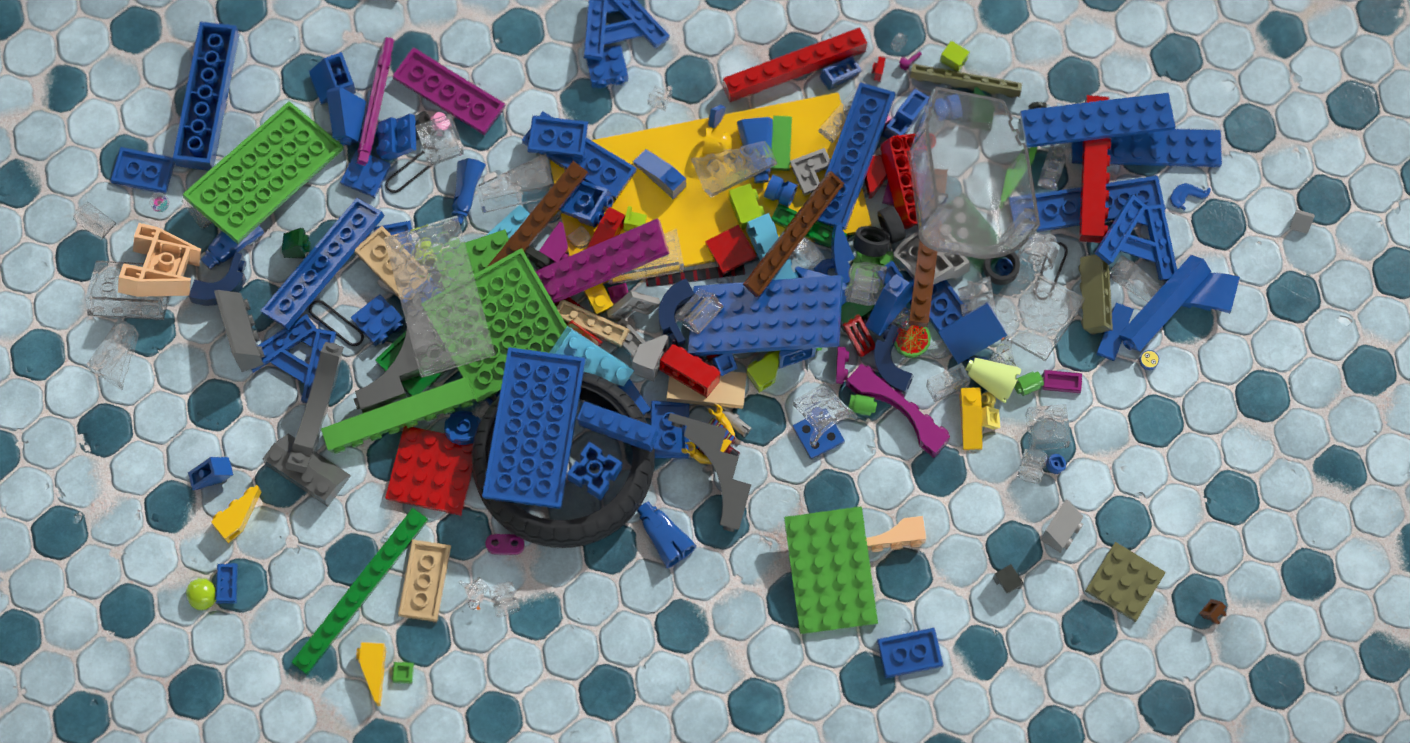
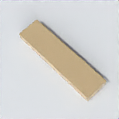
(593, 323)

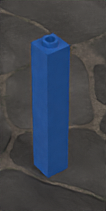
(1165, 303)

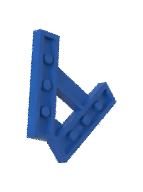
(638, 24)
(1157, 250)
(277, 352)

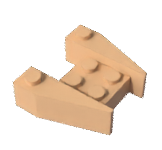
(163, 266)

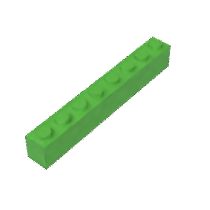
(399, 414)

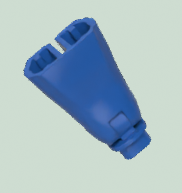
(755, 131)
(467, 177)
(224, 248)
(667, 538)

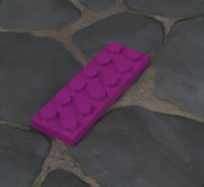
(449, 91)

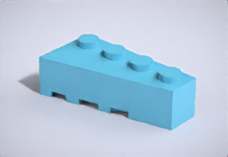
(762, 236)
(597, 359)

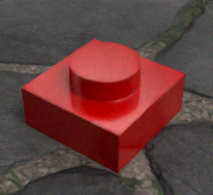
(878, 68)

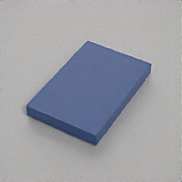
(557, 137)
(143, 170)
(972, 333)
(670, 438)
(910, 652)

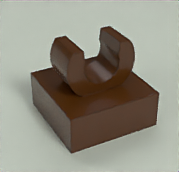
(1213, 610)

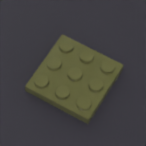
(1125, 581)

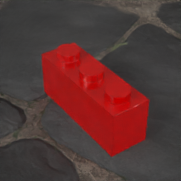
(690, 370)

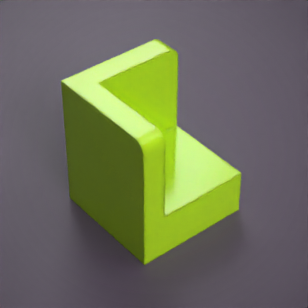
(954, 56)
(633, 219)

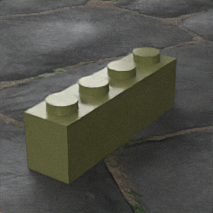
(1097, 294)

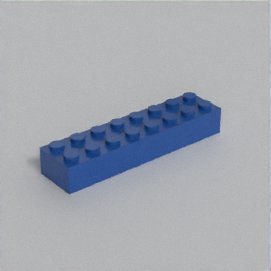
(206, 96)

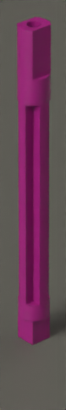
(375, 101)

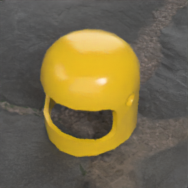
(716, 145)

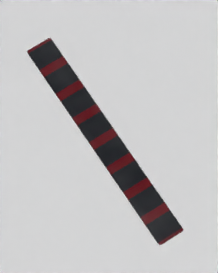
(693, 275)

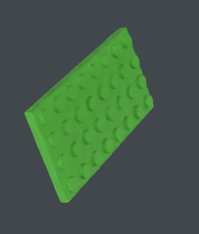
(263, 172)

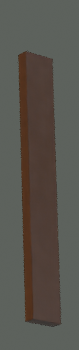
(793, 234)

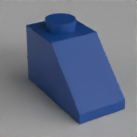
(210, 472)

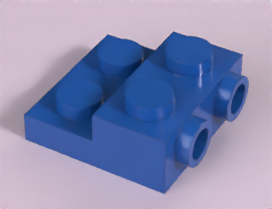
(609, 70)
(396, 137)
(588, 203)
(378, 320)

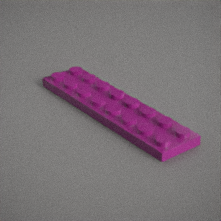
(604, 261)

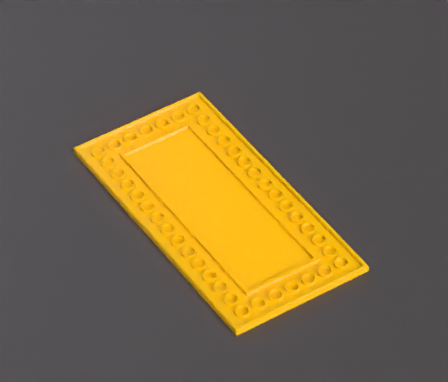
(693, 210)

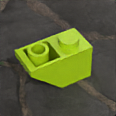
(764, 372)

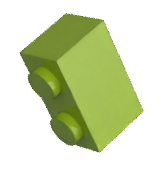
(745, 204)

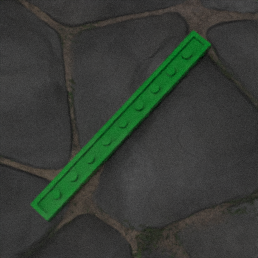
(359, 591)

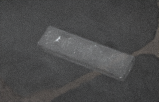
(833, 126)

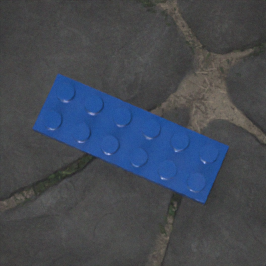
(602, 165)

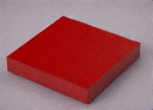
(730, 249)

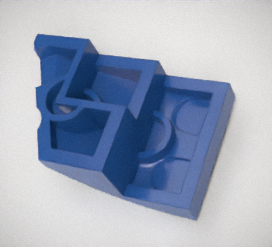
(1215, 293)

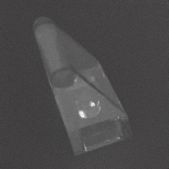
(703, 312)

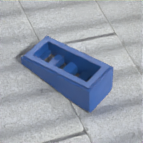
(831, 80)

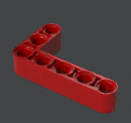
(897, 169)

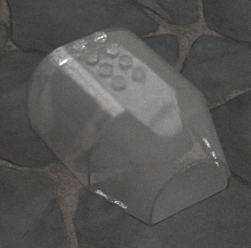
(971, 177)

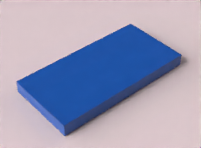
(944, 305)

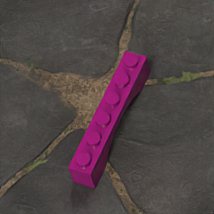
(929, 435)

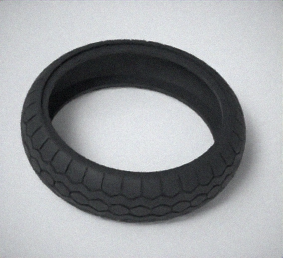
(588, 528)

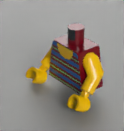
(728, 442)

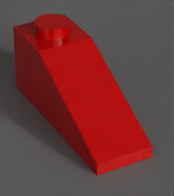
(608, 227)

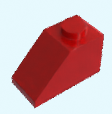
(875, 176)

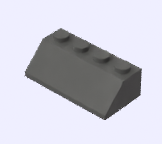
(240, 329)
(321, 479)

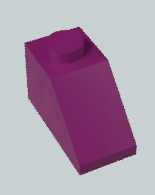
(556, 244)

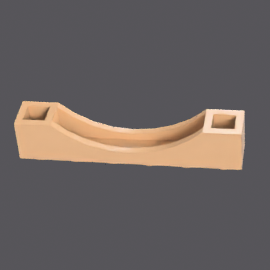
(907, 532)

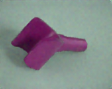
(905, 63)

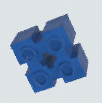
(593, 459)

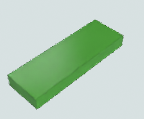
(781, 142)

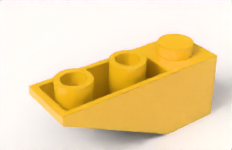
(235, 518)

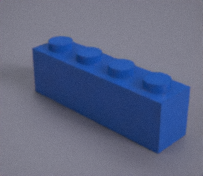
(617, 426)

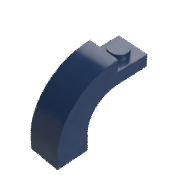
(203, 292)
(671, 302)
(888, 370)

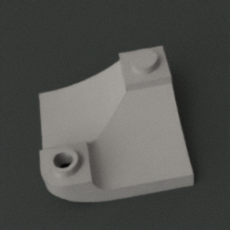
(946, 267)

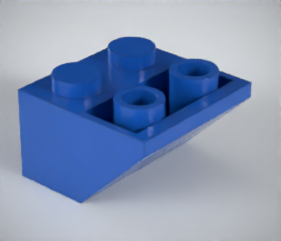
(329, 74)

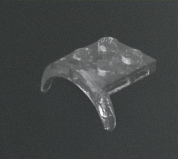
(822, 410)

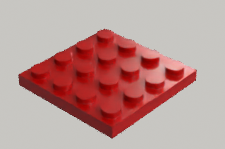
(430, 471)

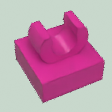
(617, 292)

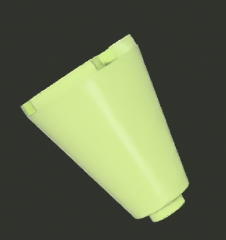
(994, 377)

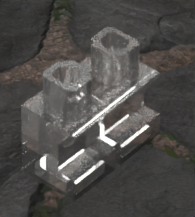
(978, 293)

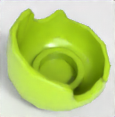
(201, 594)

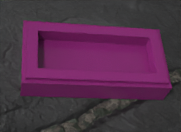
(1062, 381)

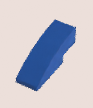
(906, 114)
(841, 252)

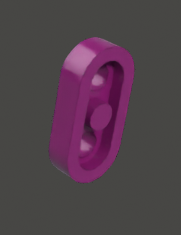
(841, 372)
(504, 546)

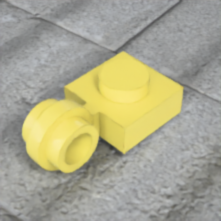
(990, 415)

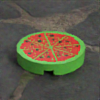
(913, 342)

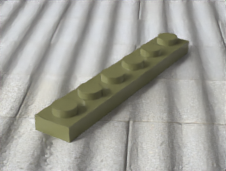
(966, 80)

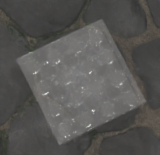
(1036, 311)

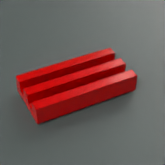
(851, 323)

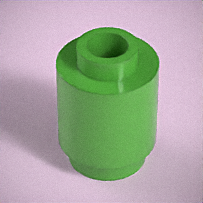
(1029, 383)
(862, 404)

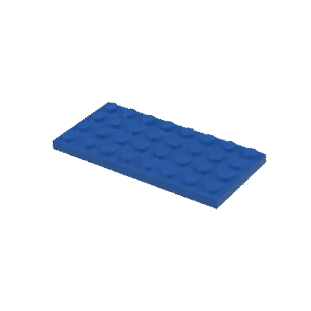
(784, 317)
(534, 428)

